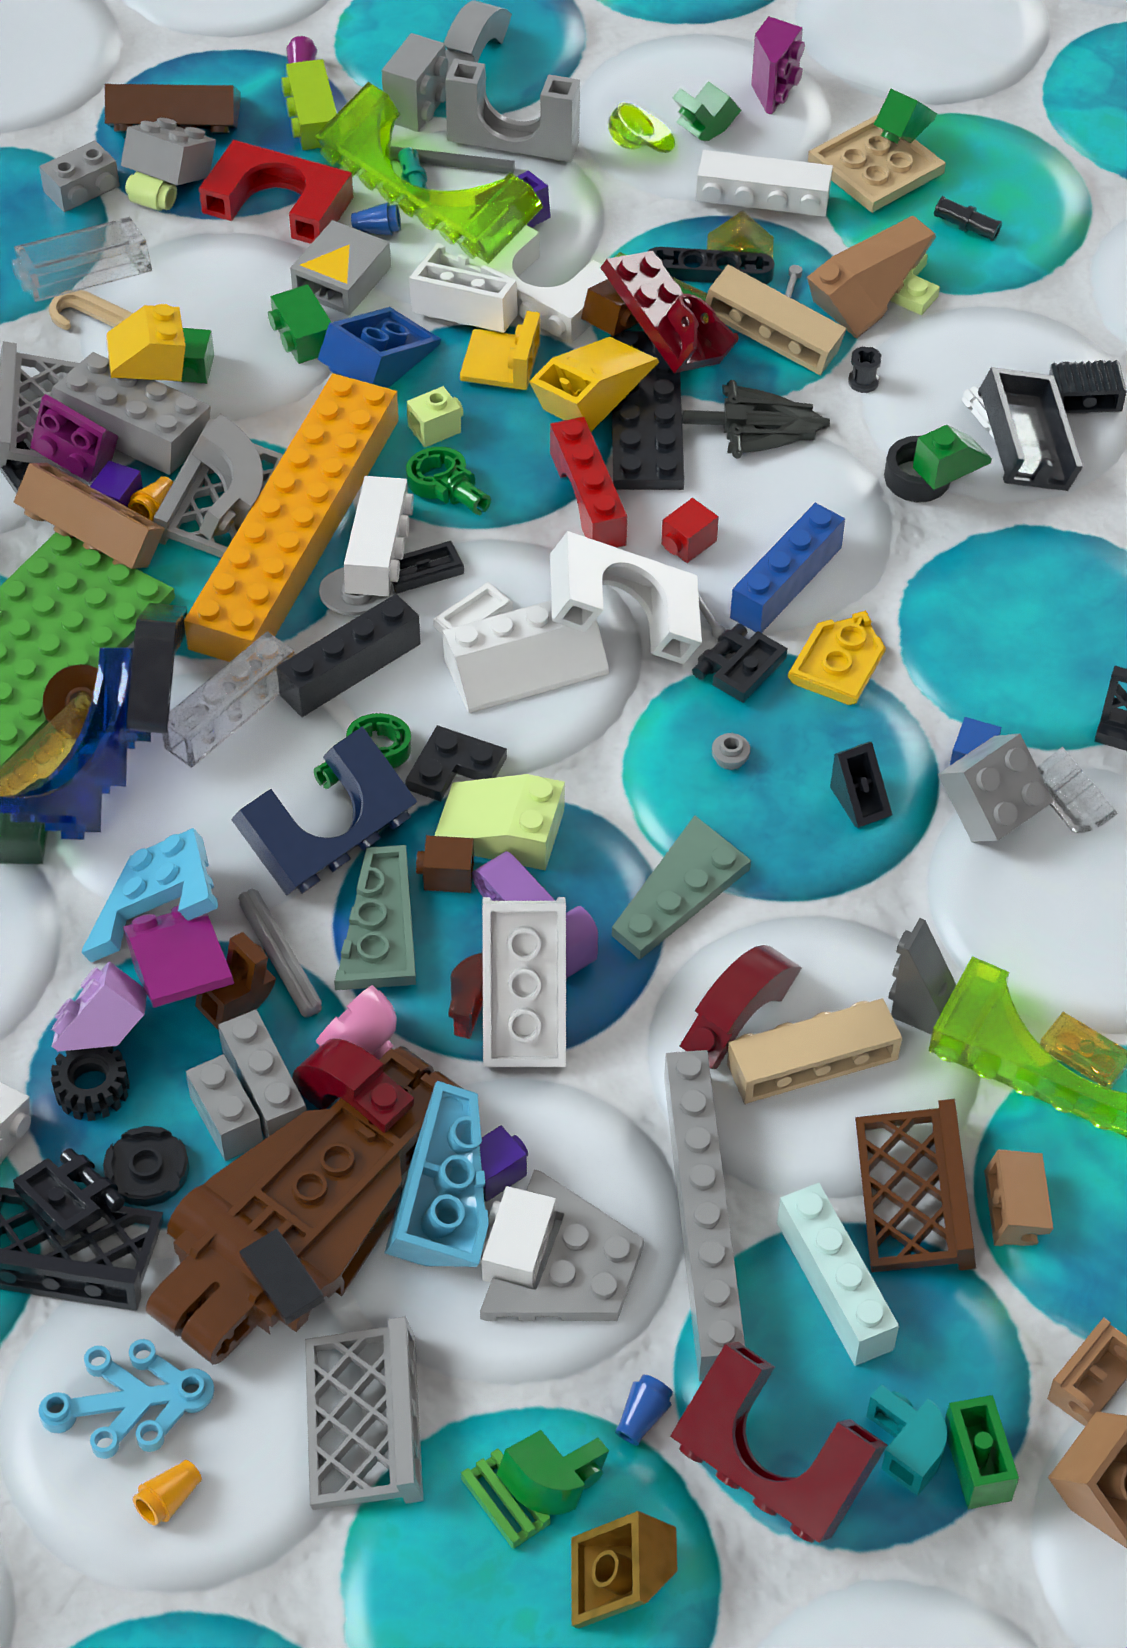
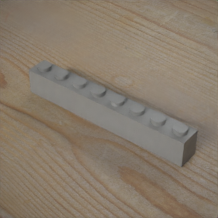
(702, 1206)

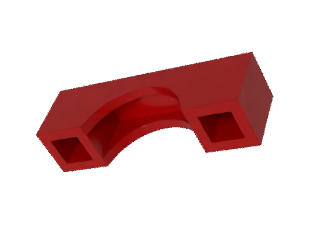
(597, 499)

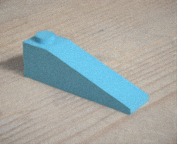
(442, 1199)

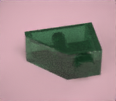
(22, 840)

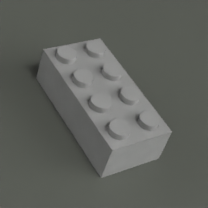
(149, 417)

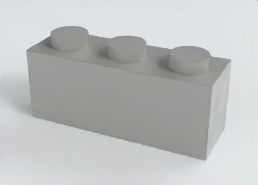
(261, 1071)

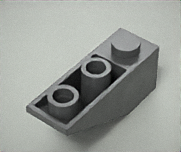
(921, 980)

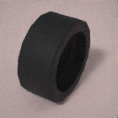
(903, 484)

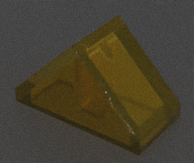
(741, 235)

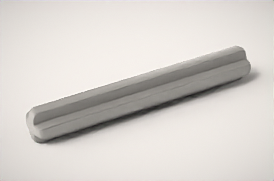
(280, 953)

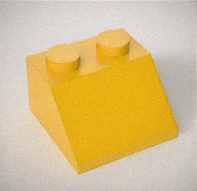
(148, 345)

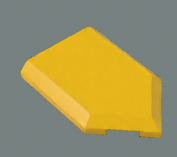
(839, 658)

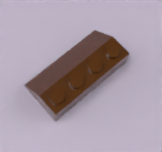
(188, 105)

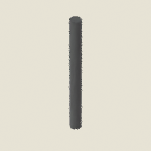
(460, 160)

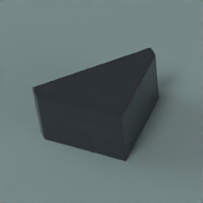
(860, 785)

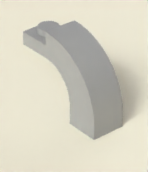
(473, 29)
(239, 467)

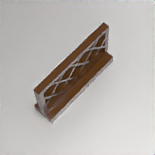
(952, 1186)

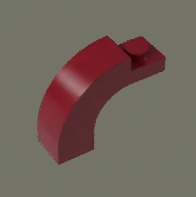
(735, 996)
(355, 1076)

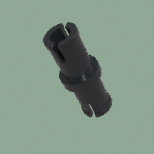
(967, 218)

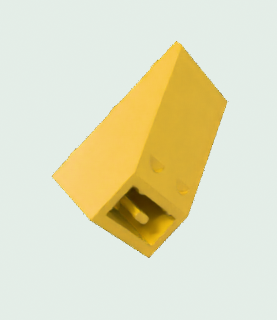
(591, 380)

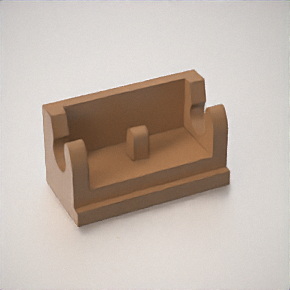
(1018, 1198)
(1091, 1374)

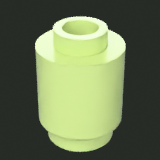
(150, 191)

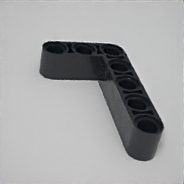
(156, 641)

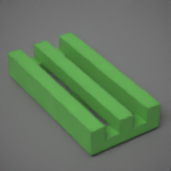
(485, 1469)

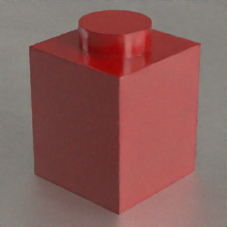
(689, 530)

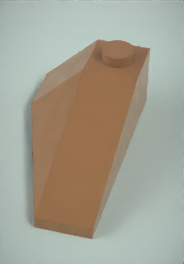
(866, 276)

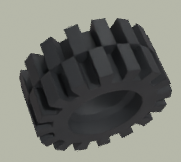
(95, 1099)

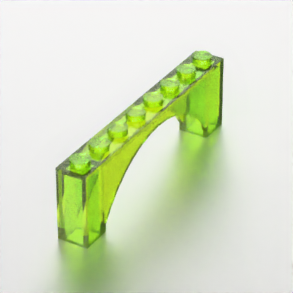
(475, 218)
(988, 1036)

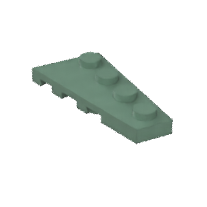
(681, 885)
(380, 927)

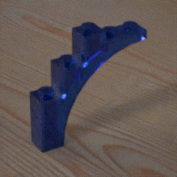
(73, 793)

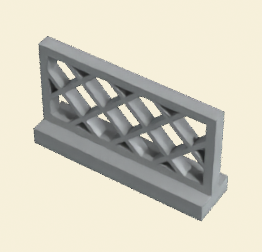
(11, 399)
(189, 487)
(401, 1419)

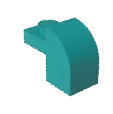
(918, 1435)

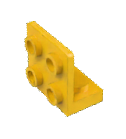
(503, 357)

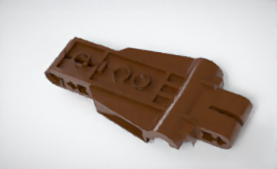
(320, 1181)

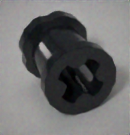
(865, 365)

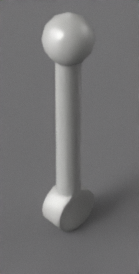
(794, 272)
(717, 629)

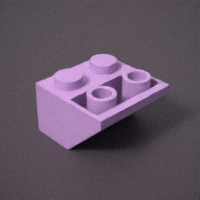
(101, 1013)

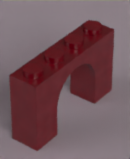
(716, 1433)

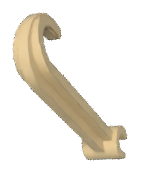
(88, 304)

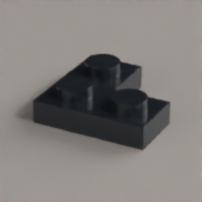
(453, 754)

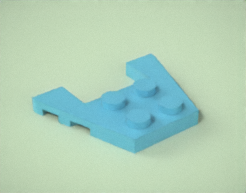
(150, 880)

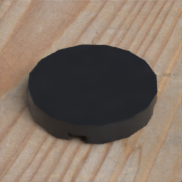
(147, 1165)

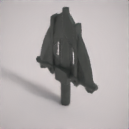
(759, 429)

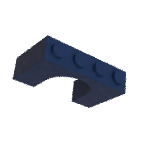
(297, 856)

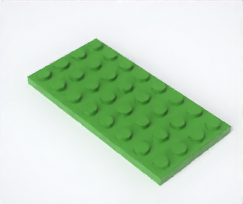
(58, 616)

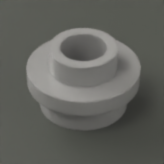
(730, 750)

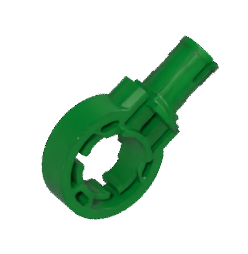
(453, 484)
(385, 725)

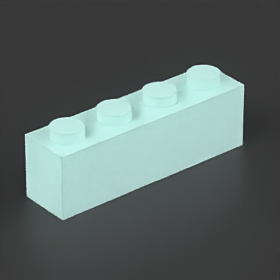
(837, 1274)

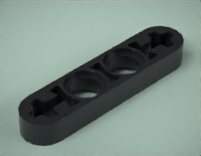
(709, 262)

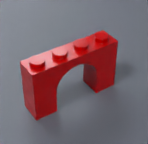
(251, 168)

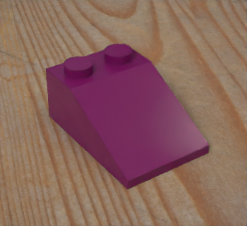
(176, 956)

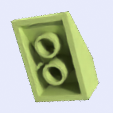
(506, 815)

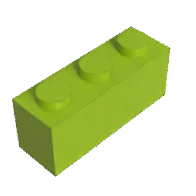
(308, 100)

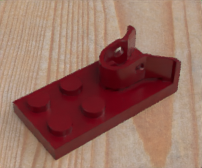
(667, 315)

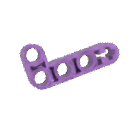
(508, 880)

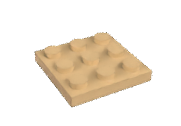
(874, 167)

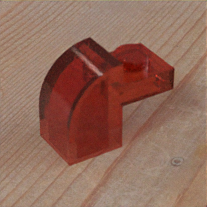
(466, 995)

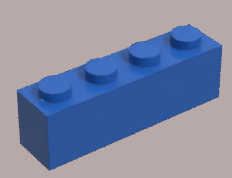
(787, 568)

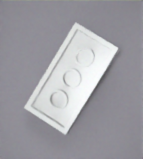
(524, 983)

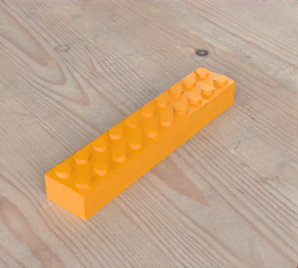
(292, 518)

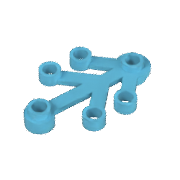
(133, 1399)

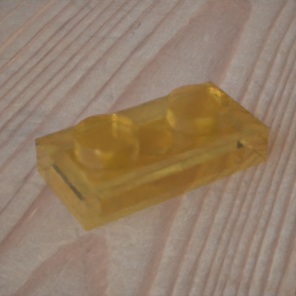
(1085, 1050)

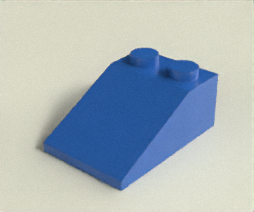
(376, 346)

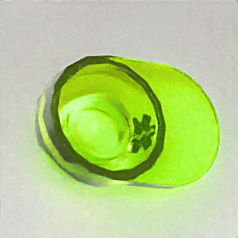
(635, 128)

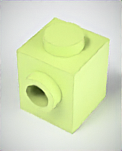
(434, 416)

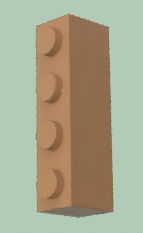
(88, 515)

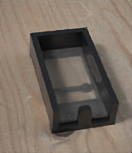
(1030, 429)

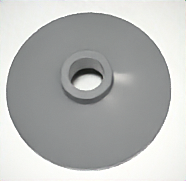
(334, 596)

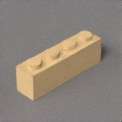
(775, 320)
(813, 1050)

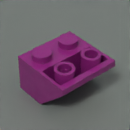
(776, 61)
(72, 439)

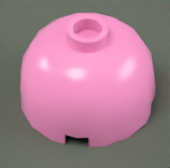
(366, 1023)

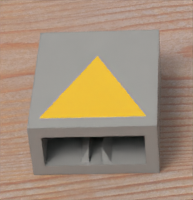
(342, 266)

